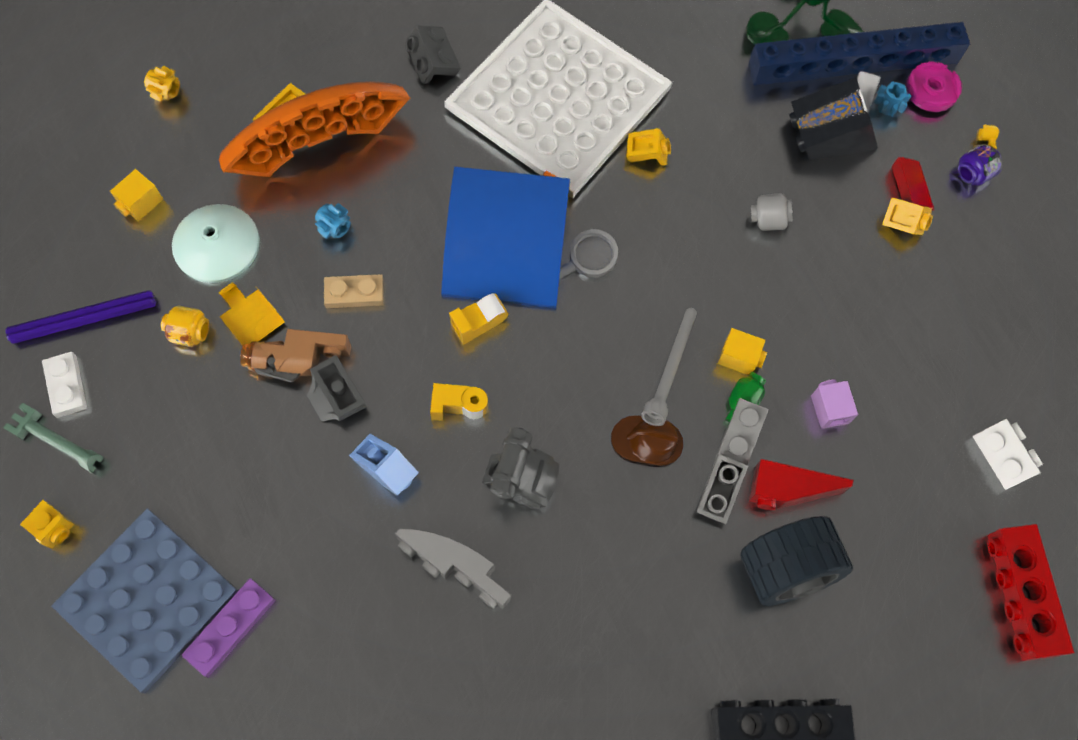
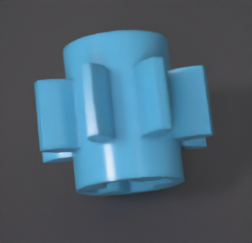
(892, 98)
(332, 220)

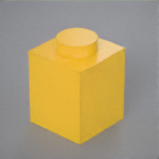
(136, 195)
(742, 352)

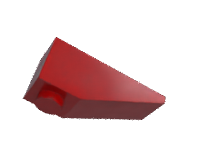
(784, 485)

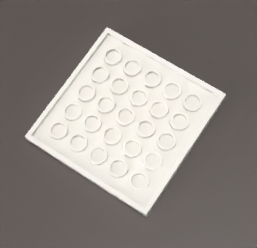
(558, 95)

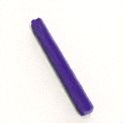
(80, 316)

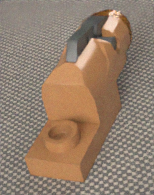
(294, 357)

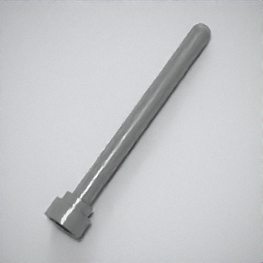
(656, 409)

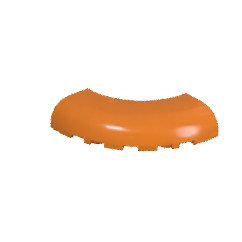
(309, 121)

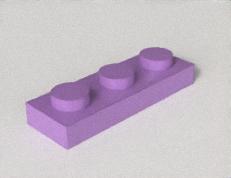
(228, 628)

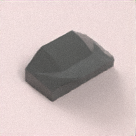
(333, 391)

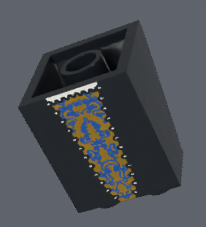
(833, 122)

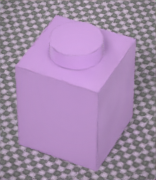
(834, 404)

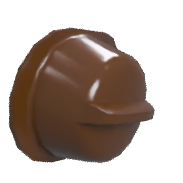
(647, 443)

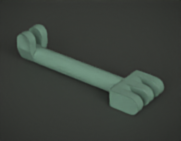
(29, 424)

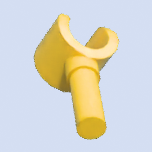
(990, 134)

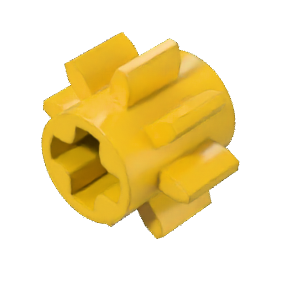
(162, 83)

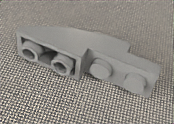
(732, 461)
(445, 555)

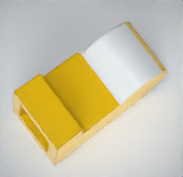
(478, 318)
(458, 400)

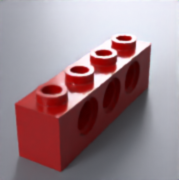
(1036, 576)

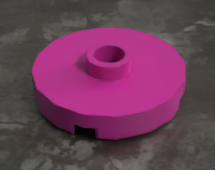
(933, 86)

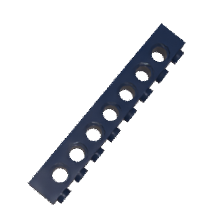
(857, 52)

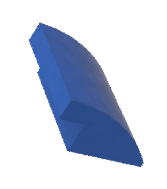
(505, 236)

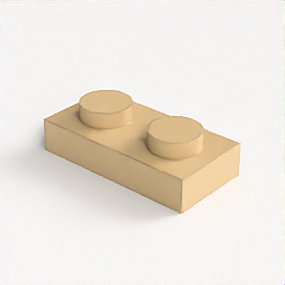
(353, 291)

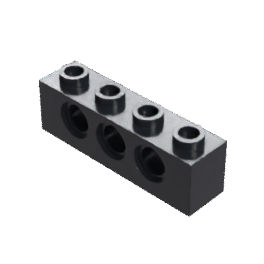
(835, 719)

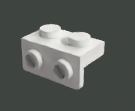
(1007, 453)

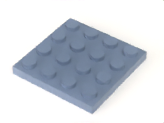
(145, 600)

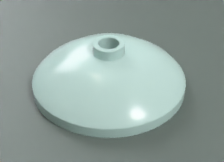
(217, 256)

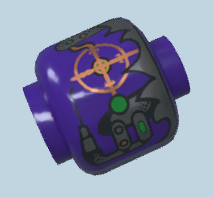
(979, 165)

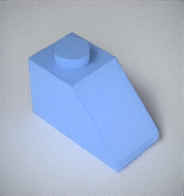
(384, 464)

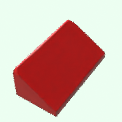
(911, 182)

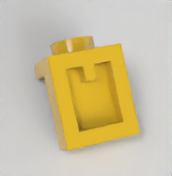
(647, 146)
(908, 216)
(47, 525)

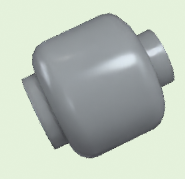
(772, 211)

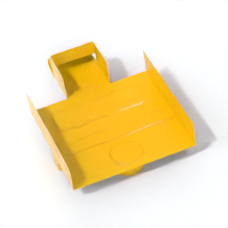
(249, 317)

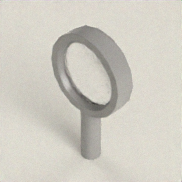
(591, 254)

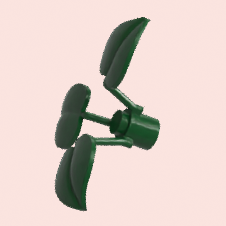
(765, 26)

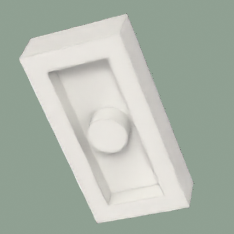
(64, 384)

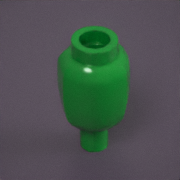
(749, 389)

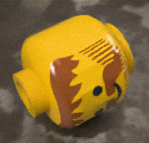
(185, 326)

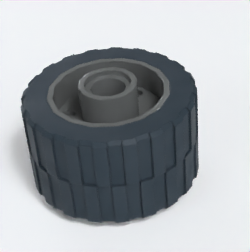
(796, 560)

